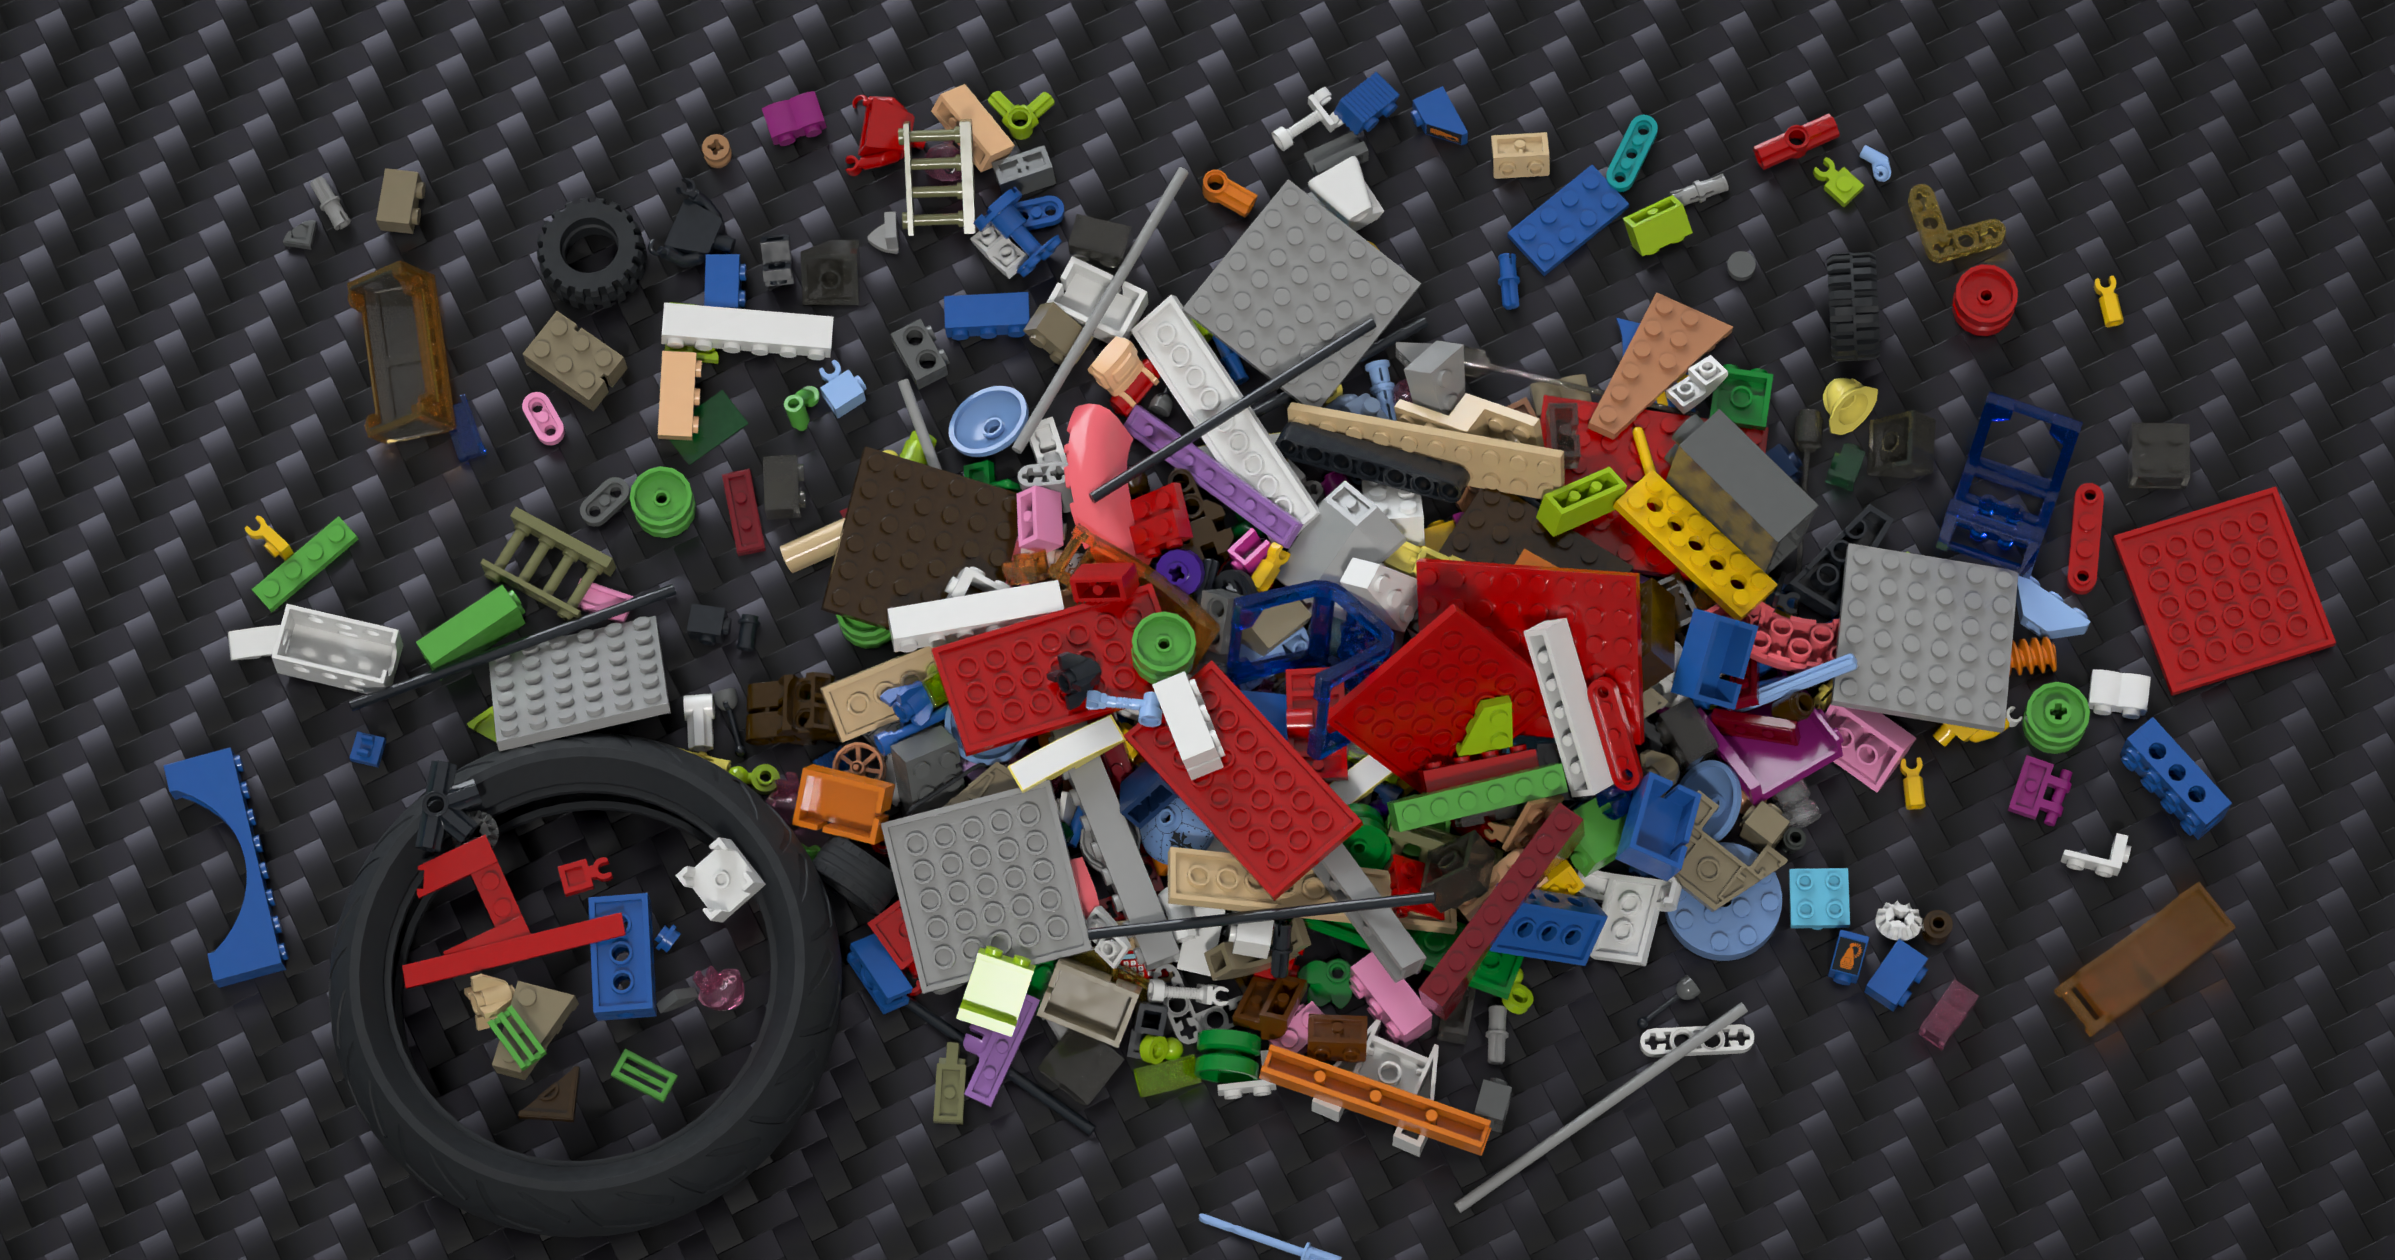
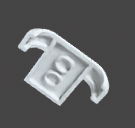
(1632, 913)

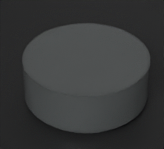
(1741, 266)

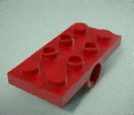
(1301, 718)

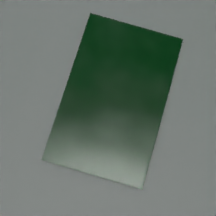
(717, 422)

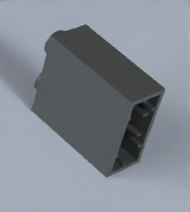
(1739, 489)

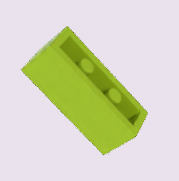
(1580, 501)

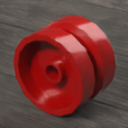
(1984, 300)

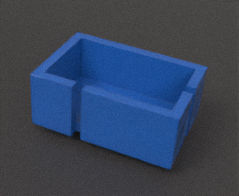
(1711, 648)
(1658, 827)

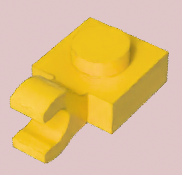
(274, 543)

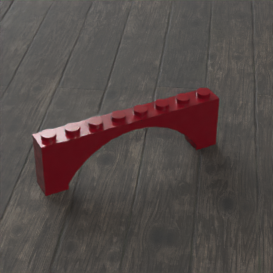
(1548, 848)

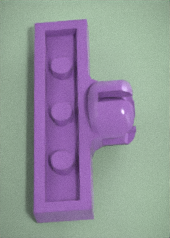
(996, 1054)

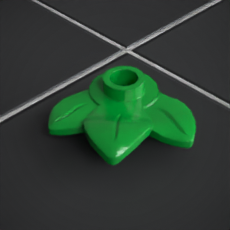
(1324, 985)

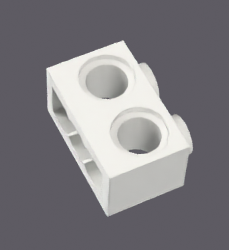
(1047, 444)

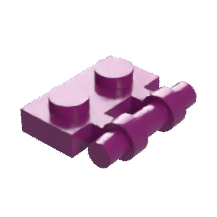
(2031, 788)

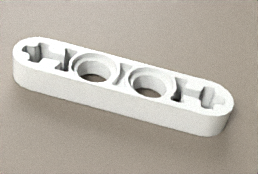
(1734, 1047)

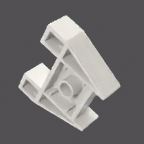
(1394, 1067)

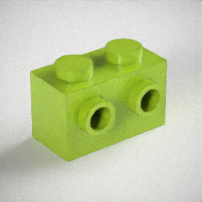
(1657, 226)

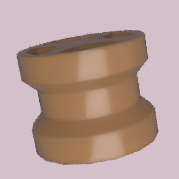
(721, 155)

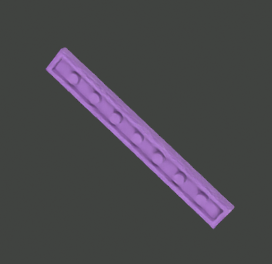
(1215, 478)

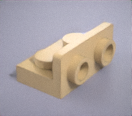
(1520, 155)

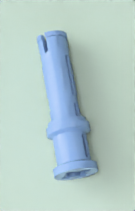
(1382, 386)

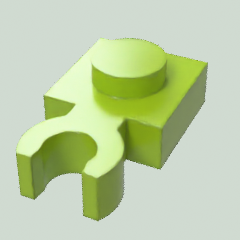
(1840, 184)

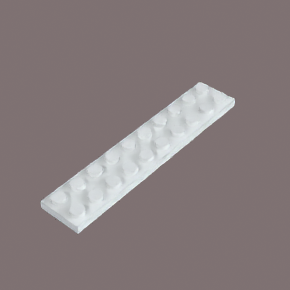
(1206, 389)

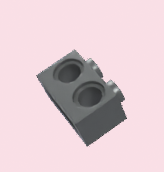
(916, 355)
(1219, 606)
(1494, 1102)

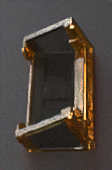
(404, 353)

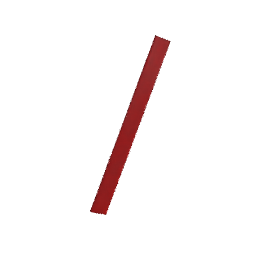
(514, 950)

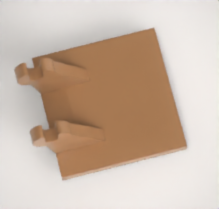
(1522, 831)

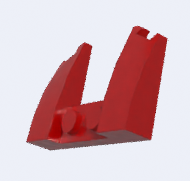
(480, 862)

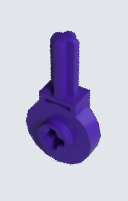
(1191, 567)

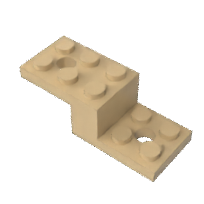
(1478, 418)

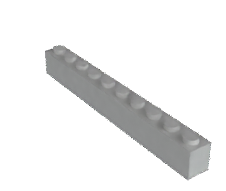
(1119, 855)

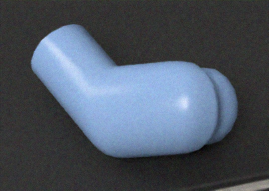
(1879, 161)

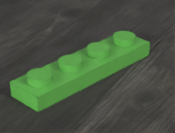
(305, 564)

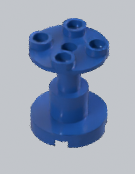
(1011, 224)

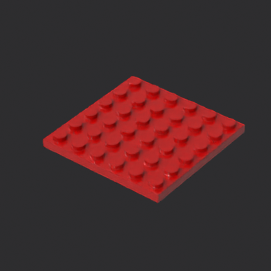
(2224, 591)
(1429, 691)

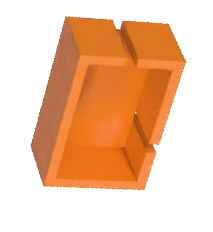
(847, 800)

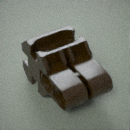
(1206, 521)
(789, 711)

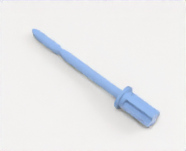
(1305, 1253)

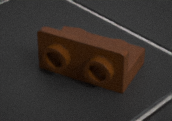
(1337, 1037)

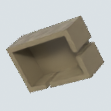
(574, 360)
(1089, 1001)

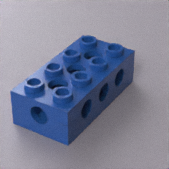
(2174, 779)
(1553, 928)
(638, 968)

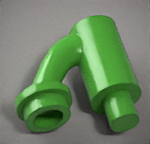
(796, 407)

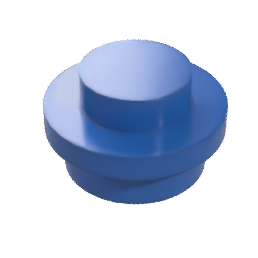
(667, 938)

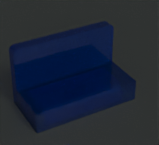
(466, 436)

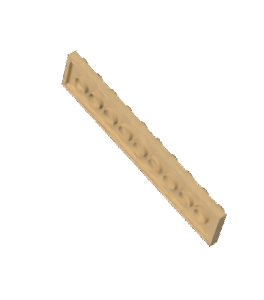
(1490, 461)
(856, 699)
(1221, 882)

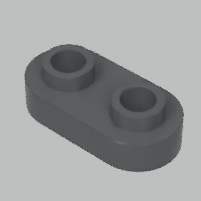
(603, 501)

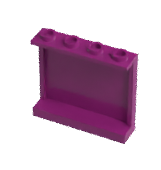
(1771, 767)

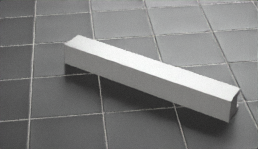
(1377, 927)

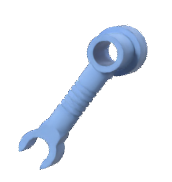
(1148, 707)

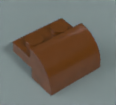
(1270, 1005)

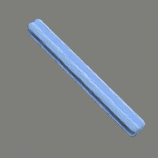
(1804, 680)

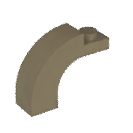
(1226, 965)

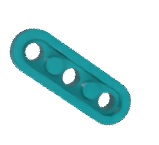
(1634, 143)

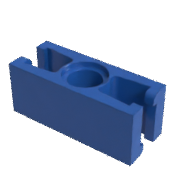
(879, 973)

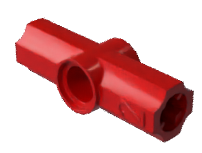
(1781, 149)

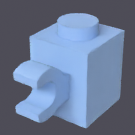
(842, 390)

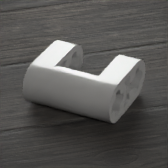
(1055, 477)

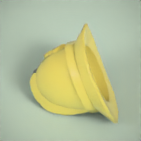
(1848, 404)

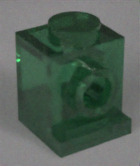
(1845, 467)

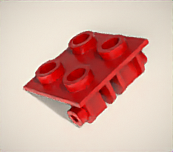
(1406, 879)

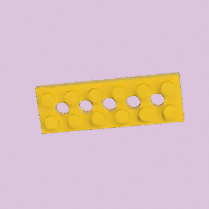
(1695, 563)

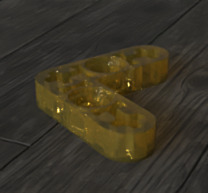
(1943, 236)

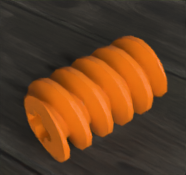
(2033, 655)

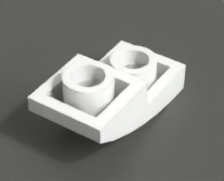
(999, 251)
(1700, 383)
(252, 642)
(1110, 949)

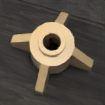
(488, 998)

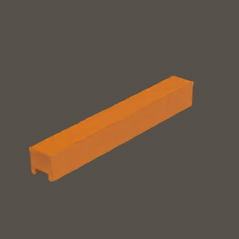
(1376, 1100)

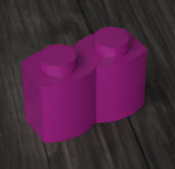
(794, 118)

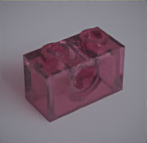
(1948, 1014)

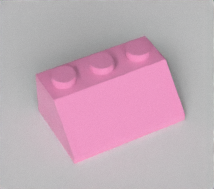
(1870, 745)

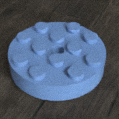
(1734, 929)

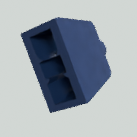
(1144, 795)

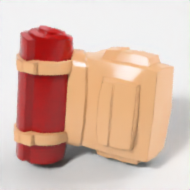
(1124, 375)

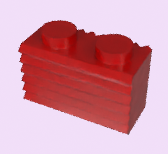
(1104, 582)

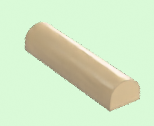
(812, 547)

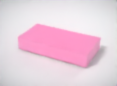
(601, 597)

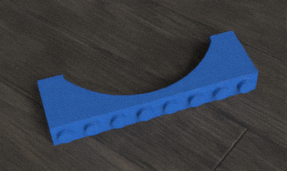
(253, 942)

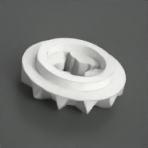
(1896, 929)

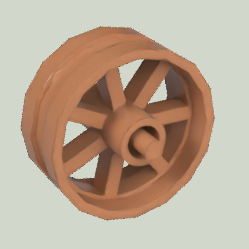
(858, 767)

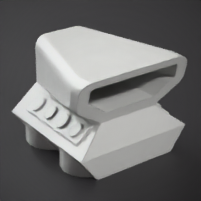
(1346, 194)

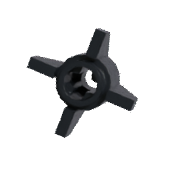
(1076, 677)

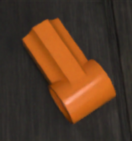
(1230, 195)

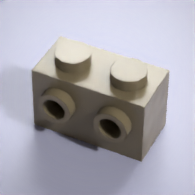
(400, 201)
(1054, 331)
(1763, 826)

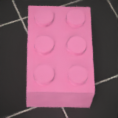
(1390, 1001)

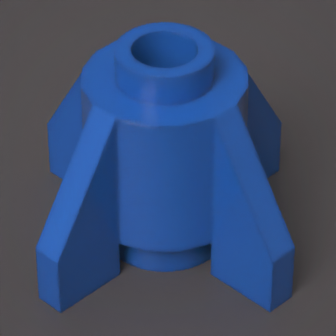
(909, 704)

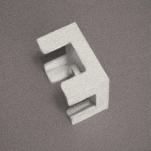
(722, 880)

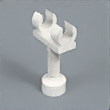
(1284, 137)
(1203, 993)

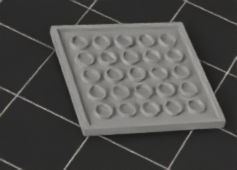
(1297, 287)
(1926, 637)
(579, 683)
(984, 878)

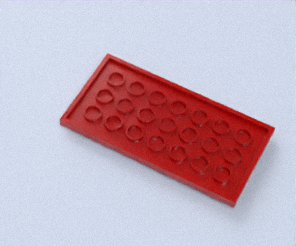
(1000, 678)
(1266, 797)

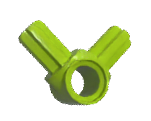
(1013, 113)

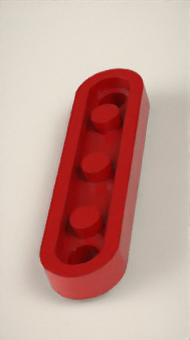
(2085, 538)
(1615, 733)

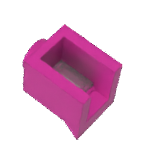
(1248, 552)

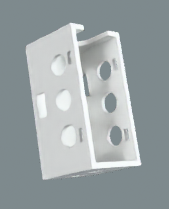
(328, 652)

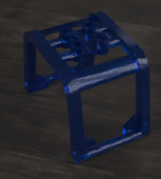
(1996, 519)
(1356, 655)

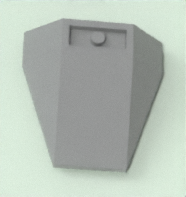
(1343, 530)

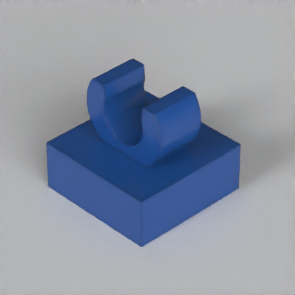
(367, 749)

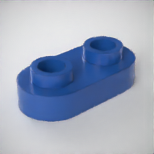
(1036, 210)

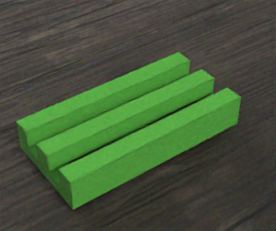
(502, 1018)
(666, 1087)

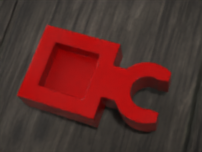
(579, 877)

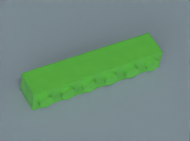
(1477, 797)

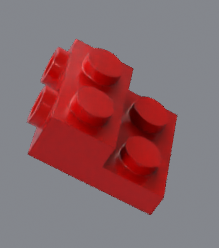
(1160, 521)
(893, 935)

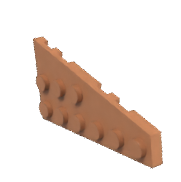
(1658, 356)

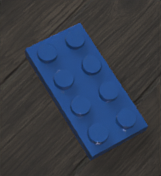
(1568, 220)

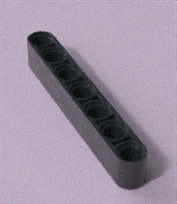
(1373, 462)

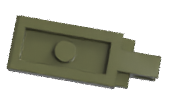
(950, 1087)

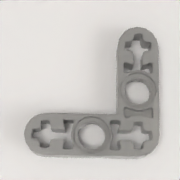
(1198, 1019)

